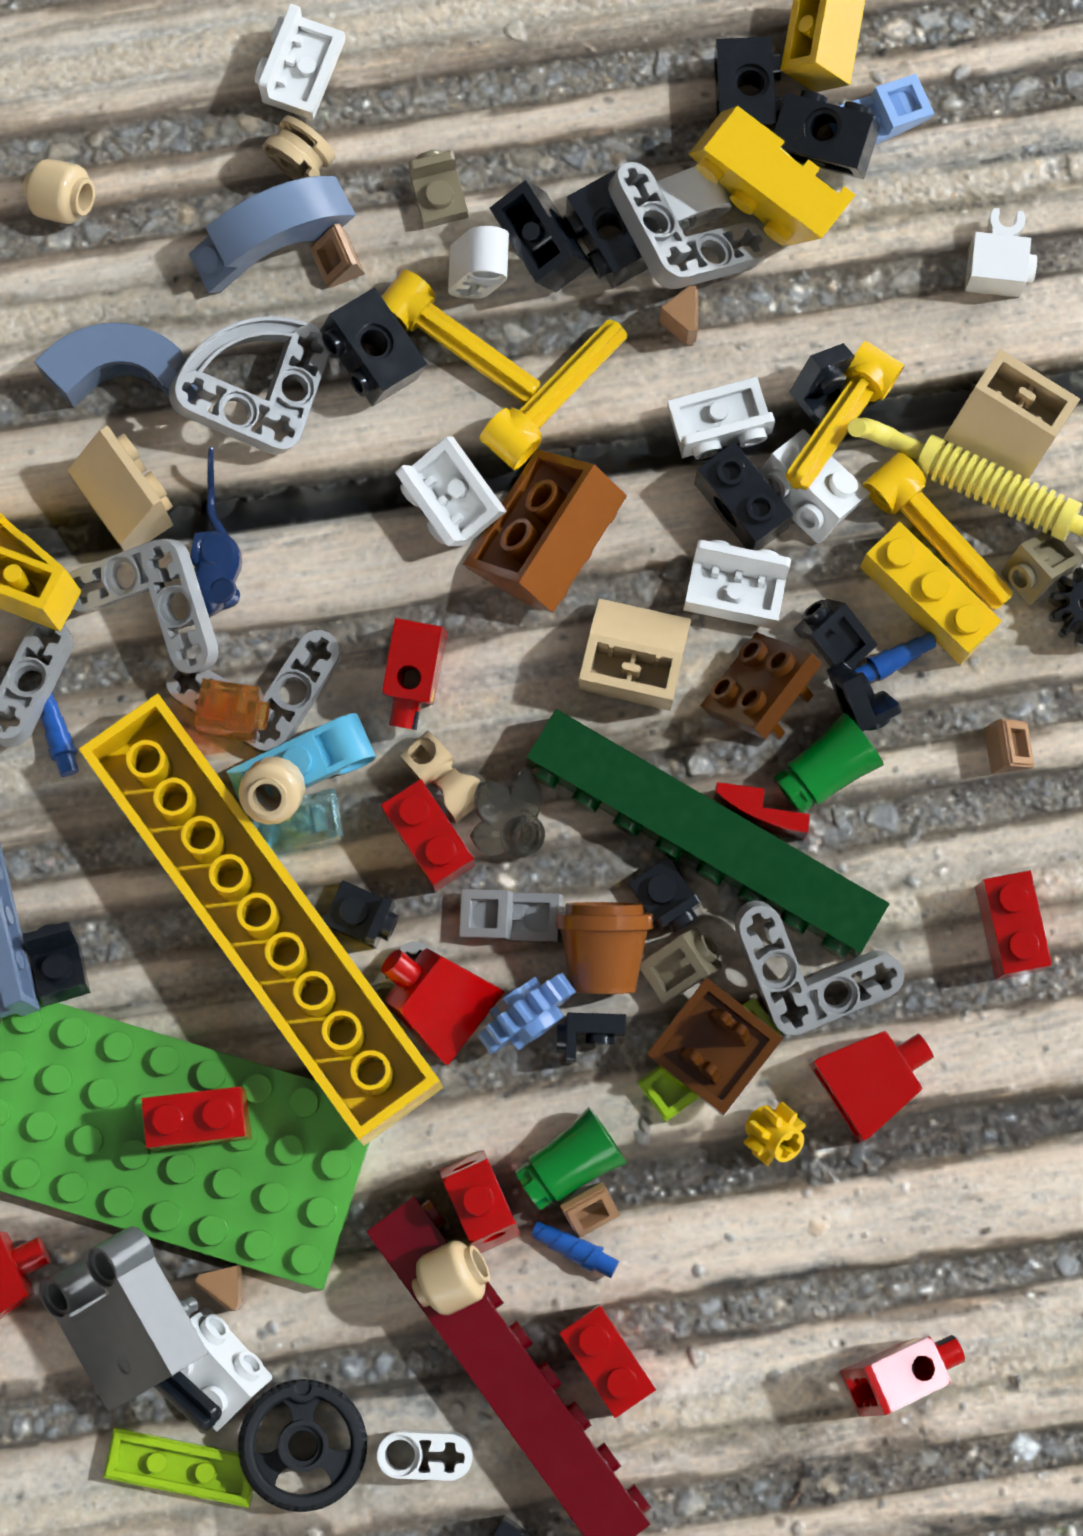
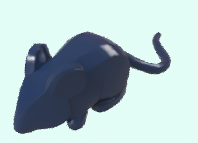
(216, 556)

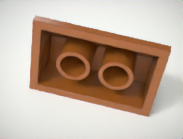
(548, 529)

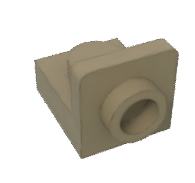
(437, 188)
(1040, 564)
(681, 965)

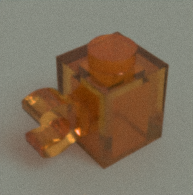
(231, 710)

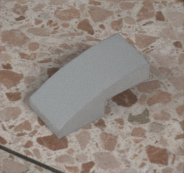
(510, 916)

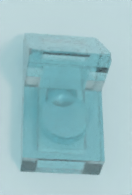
(312, 824)

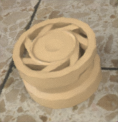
(298, 149)

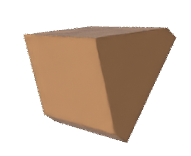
(336, 257)
(681, 315)
(1008, 746)
(224, 1286)

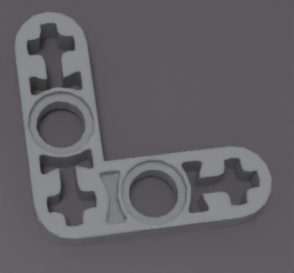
(662, 252)
(151, 578)
(300, 655)
(29, 705)
(809, 991)

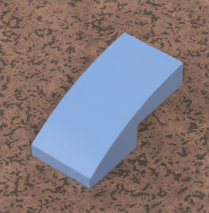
(896, 106)

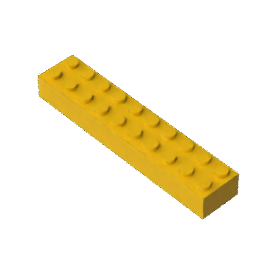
(261, 920)

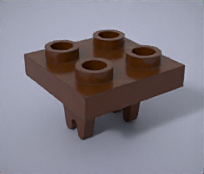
(762, 686)
(714, 1046)

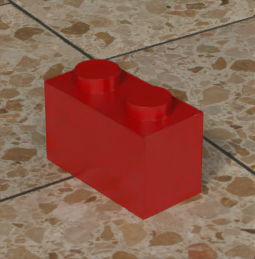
(428, 835)
(1013, 925)
(196, 1118)
(607, 1361)

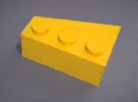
(767, 179)
(33, 581)

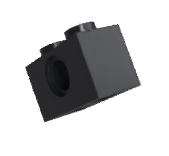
(748, 63)
(846, 151)
(540, 236)
(610, 257)
(372, 322)
(743, 498)

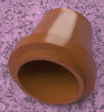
(604, 945)

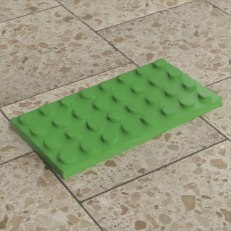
(80, 1145)

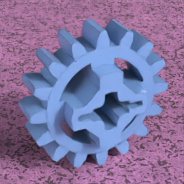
(526, 1013)

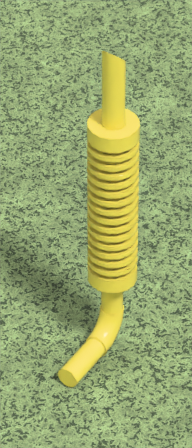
(980, 479)

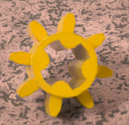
(774, 1133)

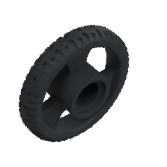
(342, 1466)

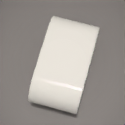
(692, 200)
(478, 262)
(437, 1466)

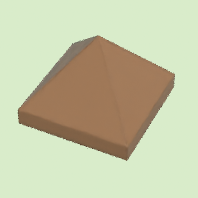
(589, 1209)

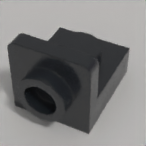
(819, 381)
(835, 632)
(858, 700)
(666, 896)
(362, 915)
(57, 963)
(598, 1028)

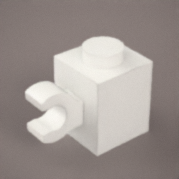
(1000, 259)

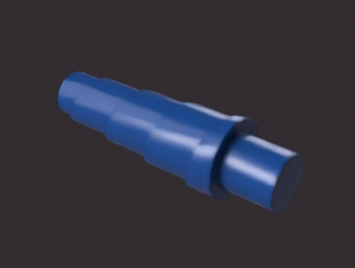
(891, 660)
(58, 738)
(577, 1250)

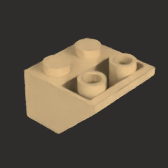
(1011, 416)
(123, 498)
(634, 654)

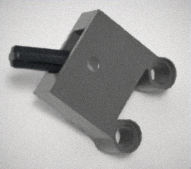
(136, 1332)

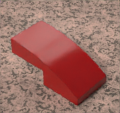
(748, 803)

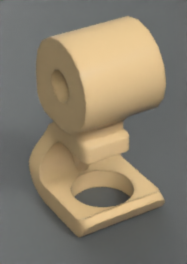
(433, 764)

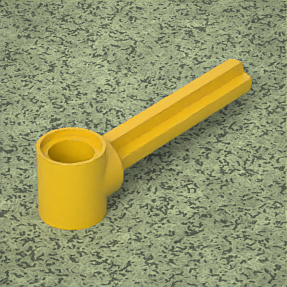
(413, 306)
(867, 380)
(515, 432)
(898, 488)

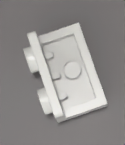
(298, 63)
(720, 417)
(450, 494)
(828, 499)
(737, 583)
(229, 1371)

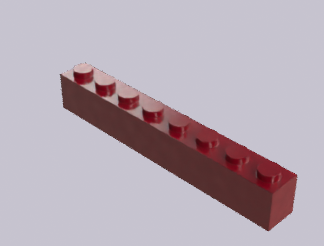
(518, 1388)

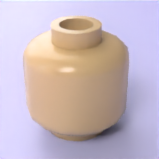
(58, 191)
(268, 805)
(450, 1277)

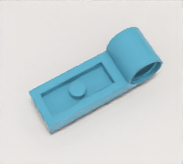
(319, 753)

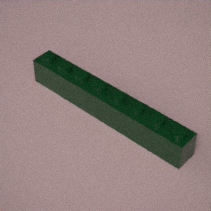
(705, 834)

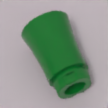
(828, 765)
(570, 1160)

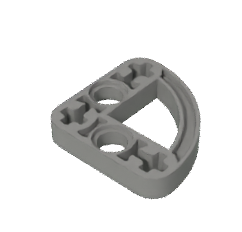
(275, 405)

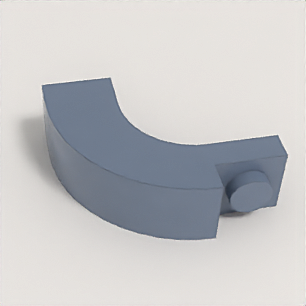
(267, 222)
(109, 351)

